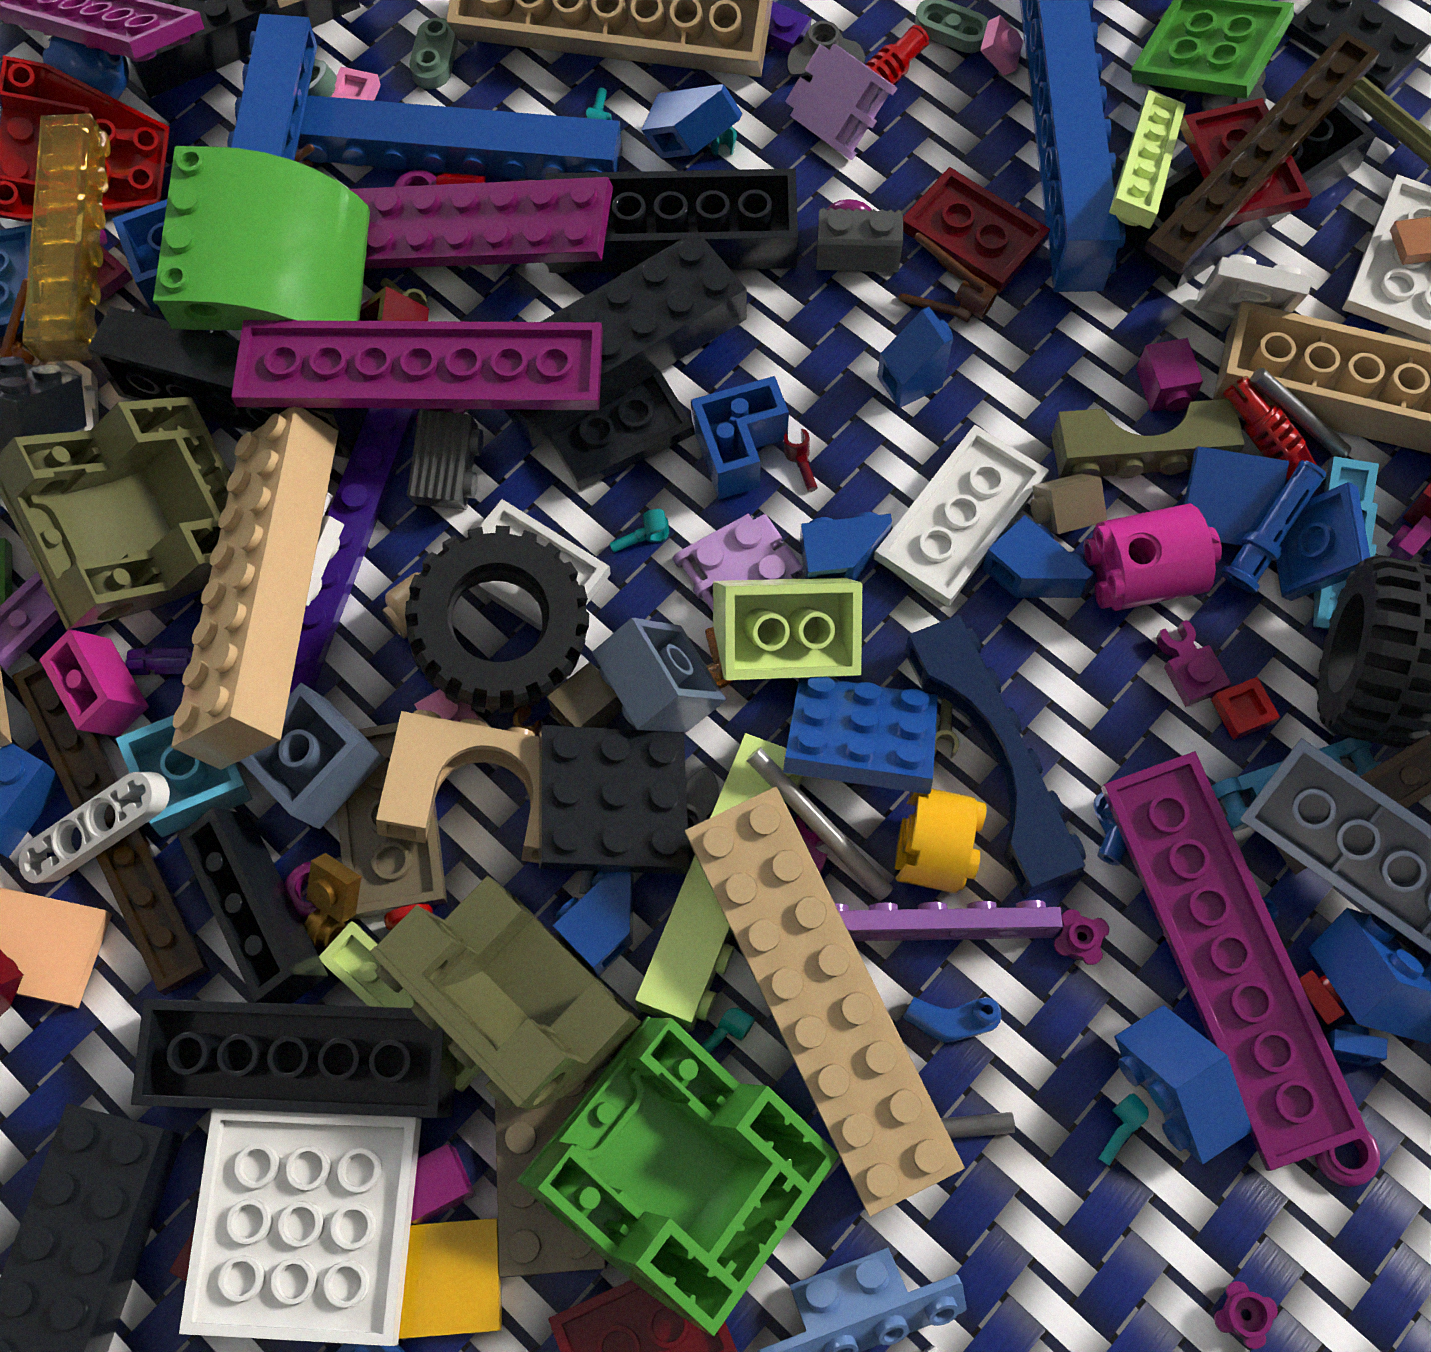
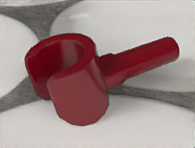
(799, 454)

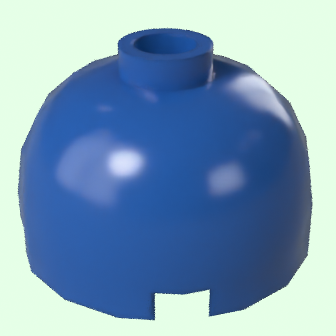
(89, 65)

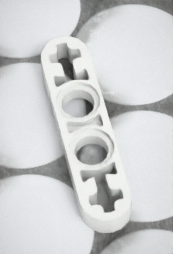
(90, 821)

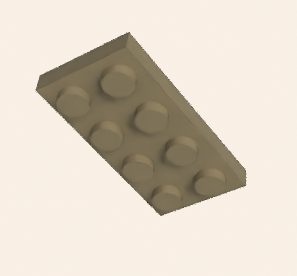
(391, 868)
(528, 1234)

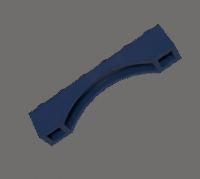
(1038, 842)

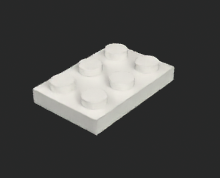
(1242, 279)
(590, 570)

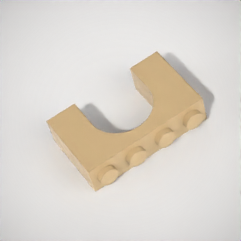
(432, 749)

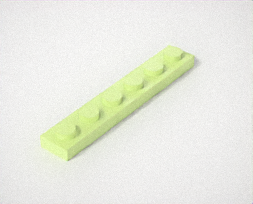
(1148, 160)

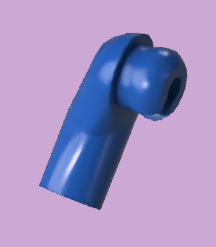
(1113, 846)

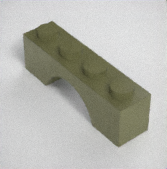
(1098, 447)

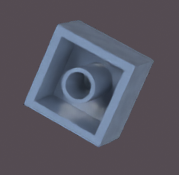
(658, 676)
(316, 761)

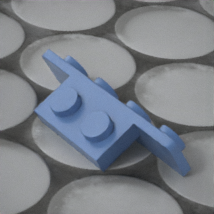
(867, 1307)

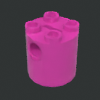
(1153, 557)

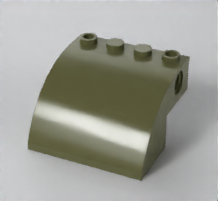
(119, 509)
(506, 995)

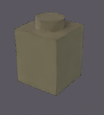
(1069, 503)
(585, 700)

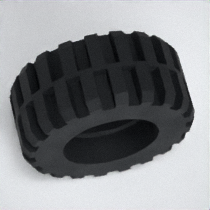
(504, 559)
(1379, 655)

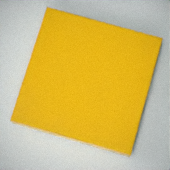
(452, 1279)

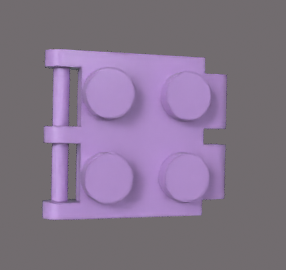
(839, 98)
(738, 553)

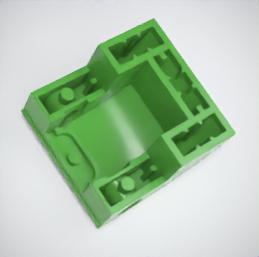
(257, 242)
(679, 1172)

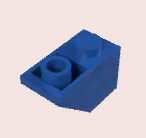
(689, 119)
(916, 359)
(842, 545)
(1035, 564)
(599, 923)

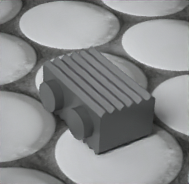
(859, 240)
(444, 460)

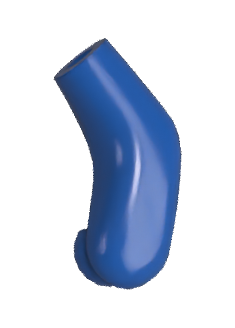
(954, 1023)

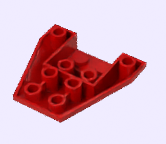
(37, 90)

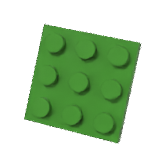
(1213, 45)

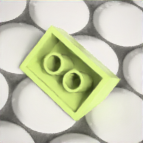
(788, 627)

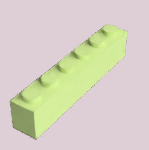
(697, 931)

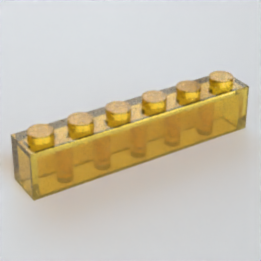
(66, 238)

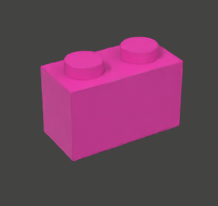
(93, 683)

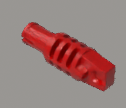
(894, 59)
(1268, 426)

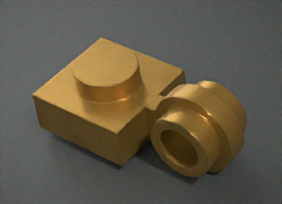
(335, 893)

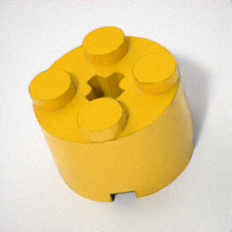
(939, 841)

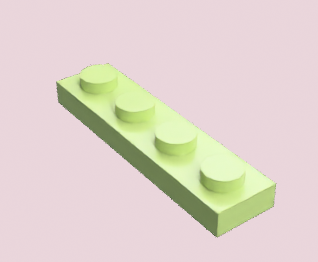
(354, 965)

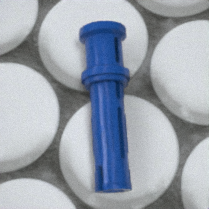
(1264, 543)

